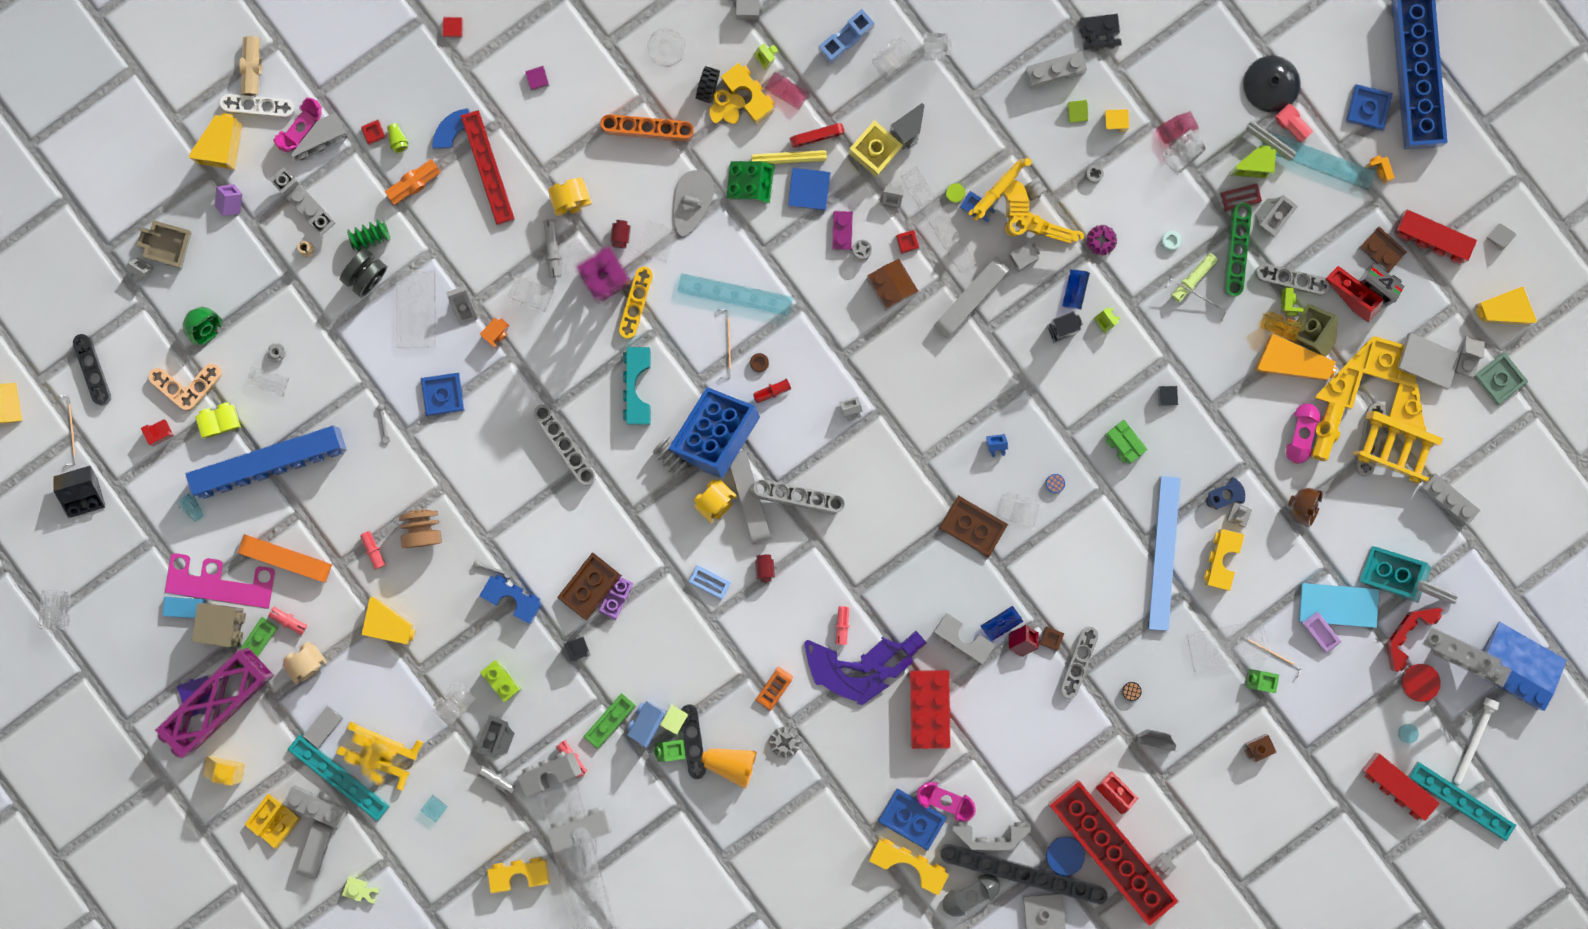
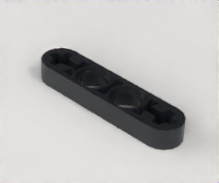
(89, 370)
(695, 741)

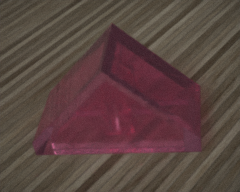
(1177, 127)

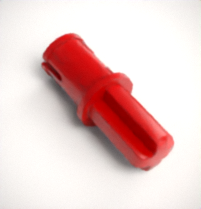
(772, 391)

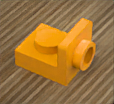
(1384, 168)

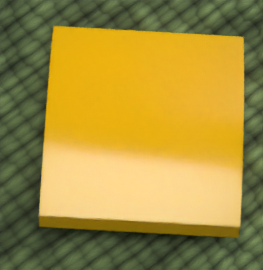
(272, 821)

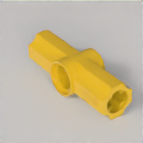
(1327, 431)

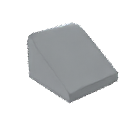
(1501, 236)

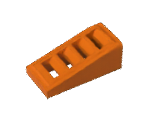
(784, 675)

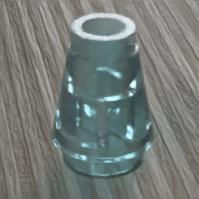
(190, 507)

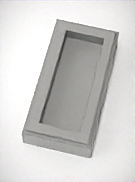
(322, 726)

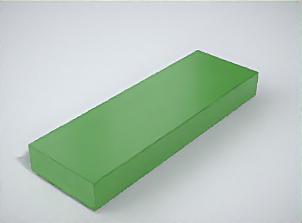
(258, 638)
(609, 721)

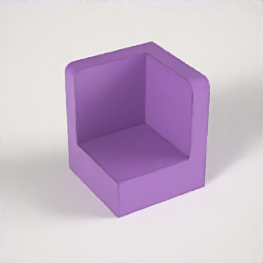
(228, 200)

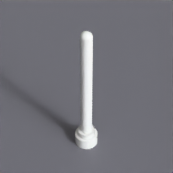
(1490, 707)

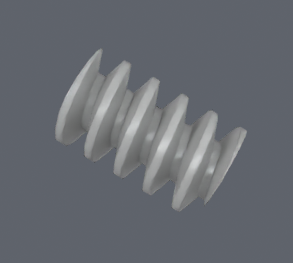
(675, 461)

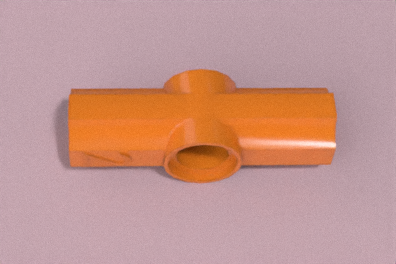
(412, 182)

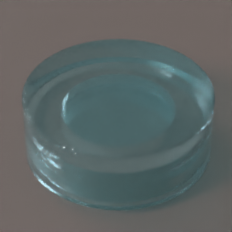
(1408, 733)

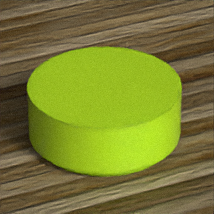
(955, 193)

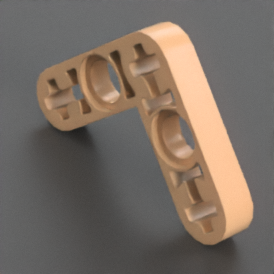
(183, 392)

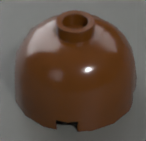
(1305, 505)

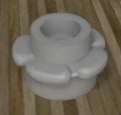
(276, 357)

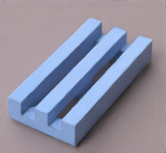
(723, 589)

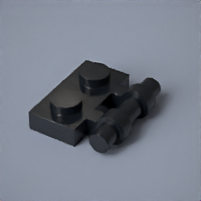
(1100, 26)

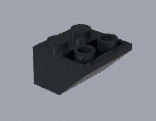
(78, 491)

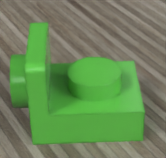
(1262, 681)
(669, 750)

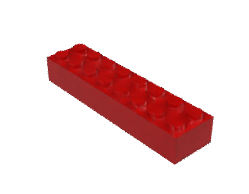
(1113, 852)

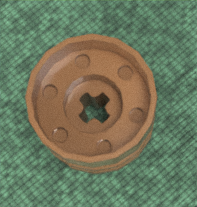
(419, 529)

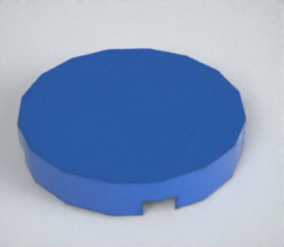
(1065, 855)

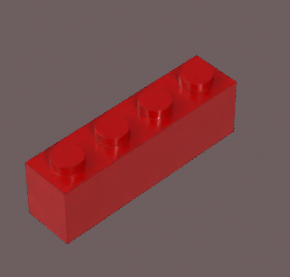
(1435, 236)
(1400, 786)

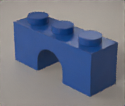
(526, 605)

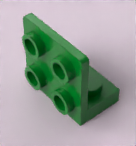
(750, 181)

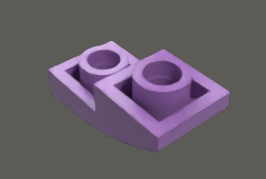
(616, 598)

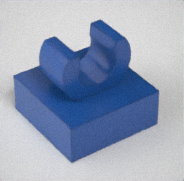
(997, 443)

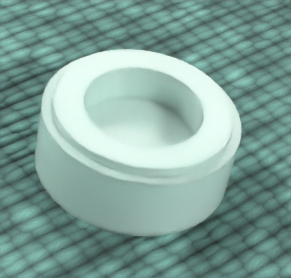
(1171, 240)

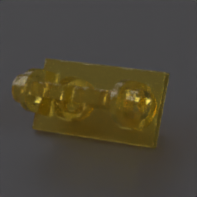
(1288, 329)

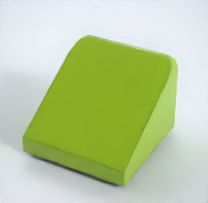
(1077, 111)

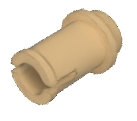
(310, 248)

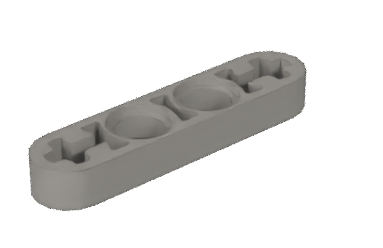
(1292, 279)
(1381, 407)
(1076, 661)

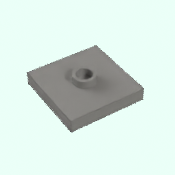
(1044, 911)

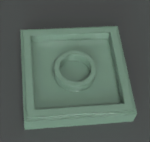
(1500, 378)

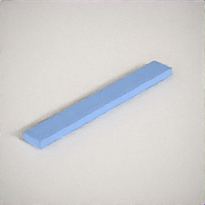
(1164, 553)

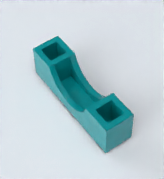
(637, 360)

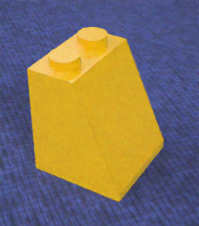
(218, 143)

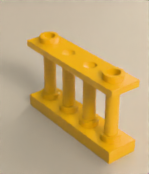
(1411, 434)

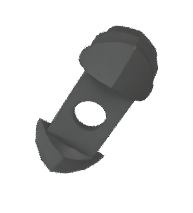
(986, 888)

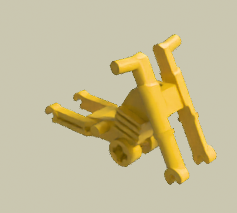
(1018, 208)
(377, 753)

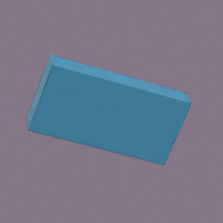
(180, 607)

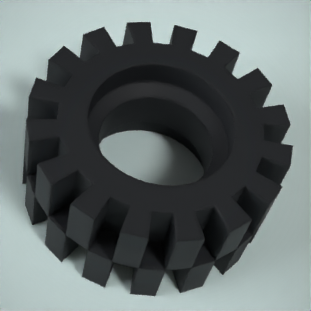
(707, 84)

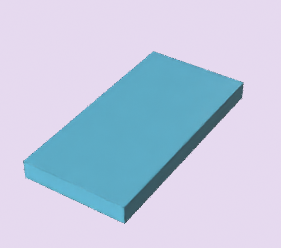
(1340, 604)

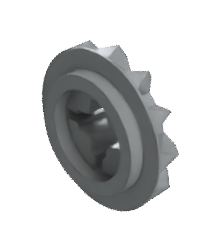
(786, 732)

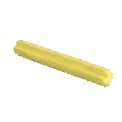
(791, 157)

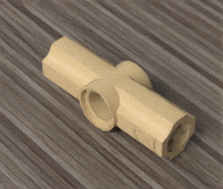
(250, 66)

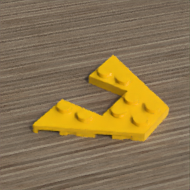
(1378, 359)

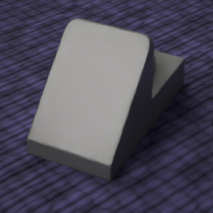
(462, 305)
(1470, 355)

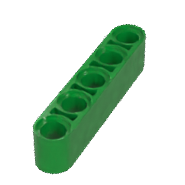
(1242, 241)

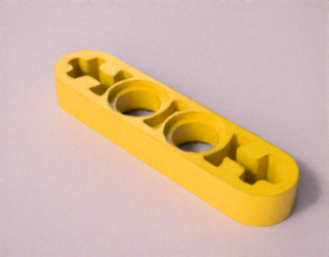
(638, 303)

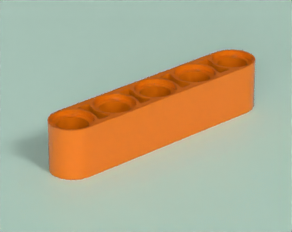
(639, 122)
(284, 558)

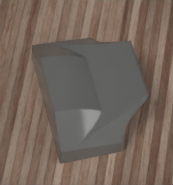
(495, 738)
(1155, 739)

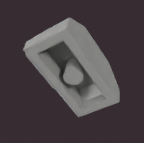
(1275, 213)

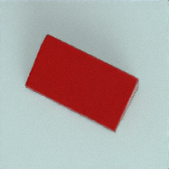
(1117, 793)

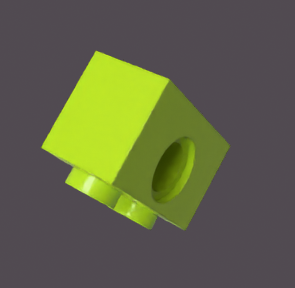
(500, 680)

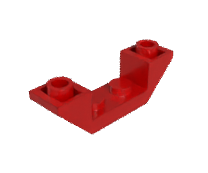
(1397, 658)

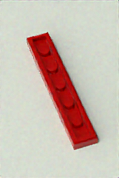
(487, 167)

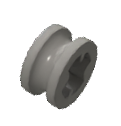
(1096, 168)

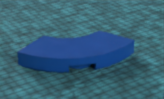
(448, 130)

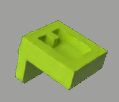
(1287, 301)

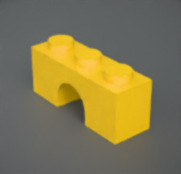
(738, 79)
(1218, 575)
(501, 875)

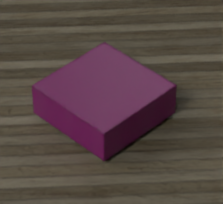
(537, 78)

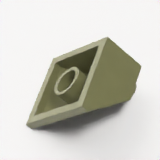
(1318, 330)

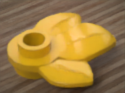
(726, 110)

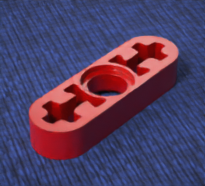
(817, 135)

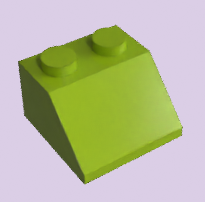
(1257, 164)

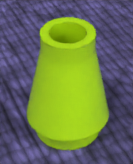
(397, 140)

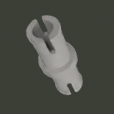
(496, 780)

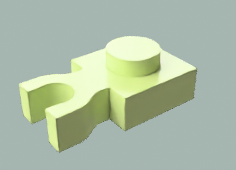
(357, 889)

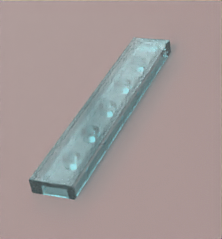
(1328, 163)
(735, 294)

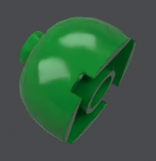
(201, 325)

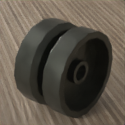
(363, 273)

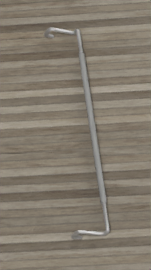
(1198, 295)

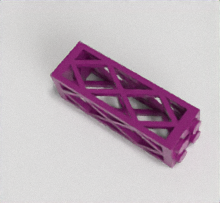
(603, 262)
(169, 730)

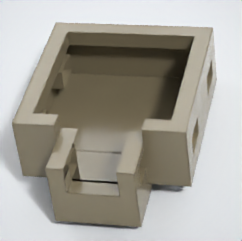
(164, 243)

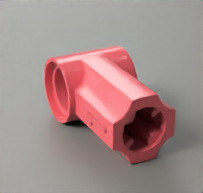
(1290, 119)

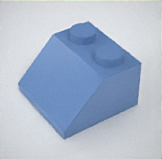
(646, 724)

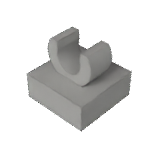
(893, 196)
(139, 268)
(851, 407)
(1239, 514)
(1162, 866)

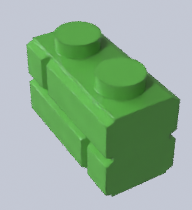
(1125, 442)

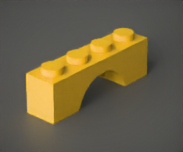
(931, 876)

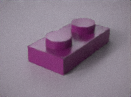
(842, 230)

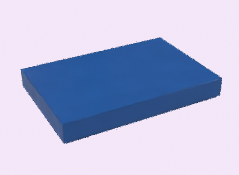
(911, 819)

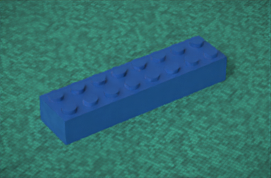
(1419, 73)
(266, 461)

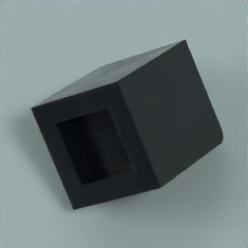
(577, 649)

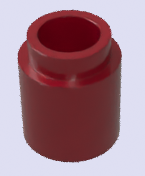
(620, 234)
(764, 568)

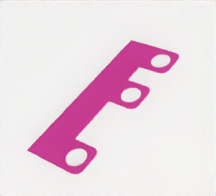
(213, 588)

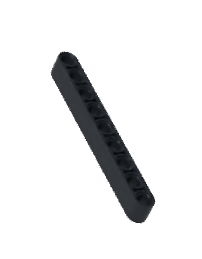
(1031, 879)

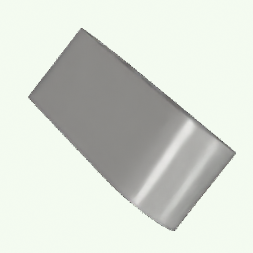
(314, 850)

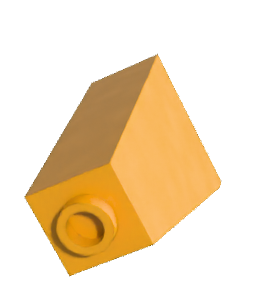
(1292, 360)

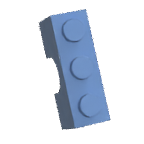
(847, 37)

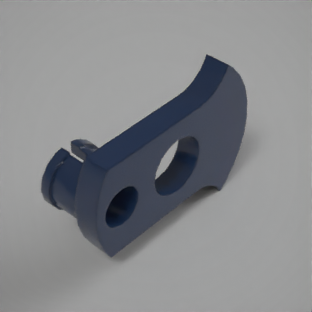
(1234, 487)

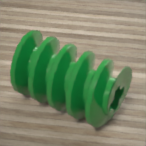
(368, 235)

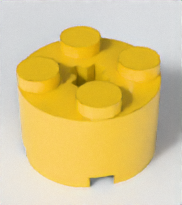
(569, 196)
(714, 500)

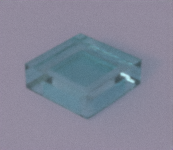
(434, 808)

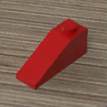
(1355, 294)

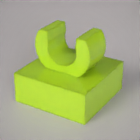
(765, 55)
(1106, 319)

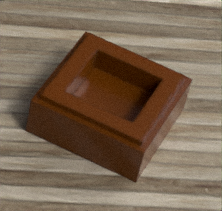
(1051, 638)

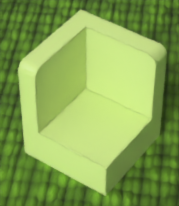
(674, 719)

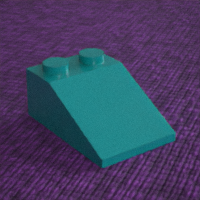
(1395, 573)

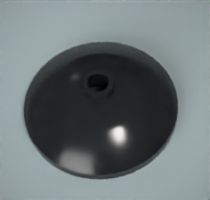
(1265, 94)

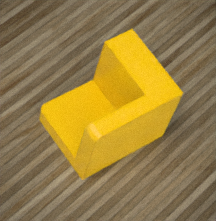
(1117, 119)

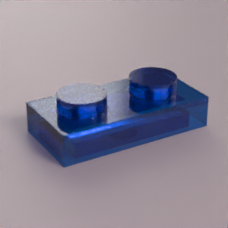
(1076, 289)
(1001, 623)

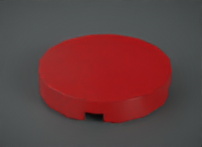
(1420, 682)

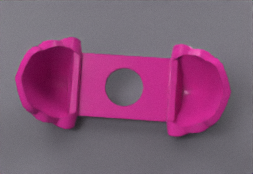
(310, 115)
(1300, 449)
(961, 807)

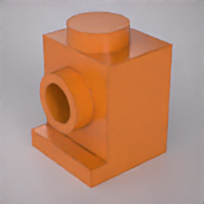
(495, 331)

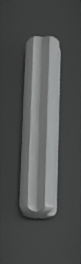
(1271, 141)
(1437, 592)

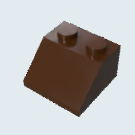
(892, 284)

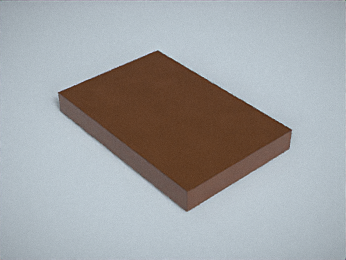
(973, 526)
(589, 586)

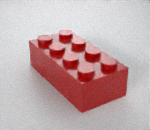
(929, 709)

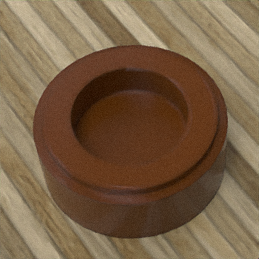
(759, 362)

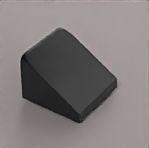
(1167, 395)

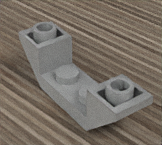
(302, 201)
(1016, 834)

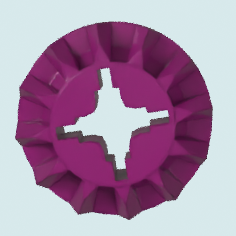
(1094, 244)

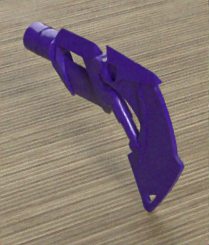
(827, 671)

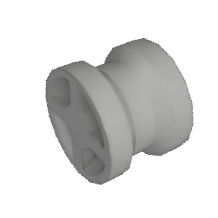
(1034, 188)
(862, 255)

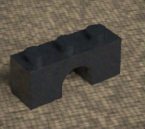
(1064, 326)

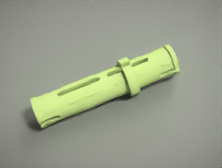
(1196, 275)

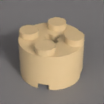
(304, 663)

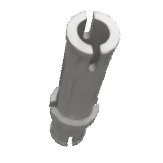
(552, 248)

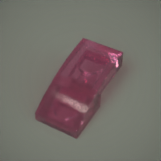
(786, 90)

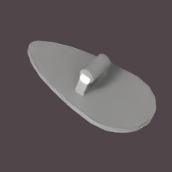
(692, 200)

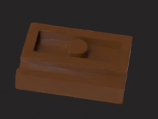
(1383, 249)

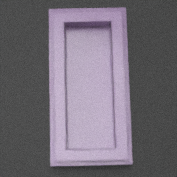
(1321, 632)

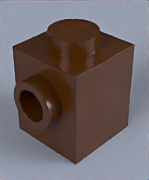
(1259, 748)

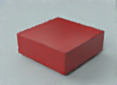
(453, 27)
(373, 132)
(907, 241)

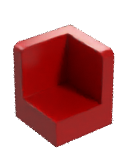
(157, 432)

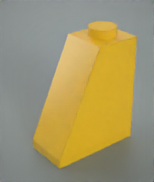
(1507, 309)
(386, 623)
(223, 770)

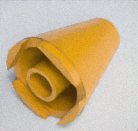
(730, 764)

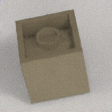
(218, 625)

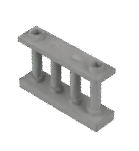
(1467, 657)

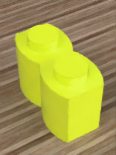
(217, 421)

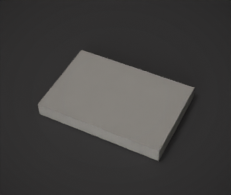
(1428, 361)

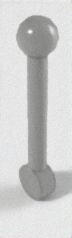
(386, 439)
(508, 574)

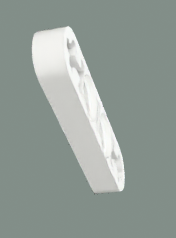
(257, 107)

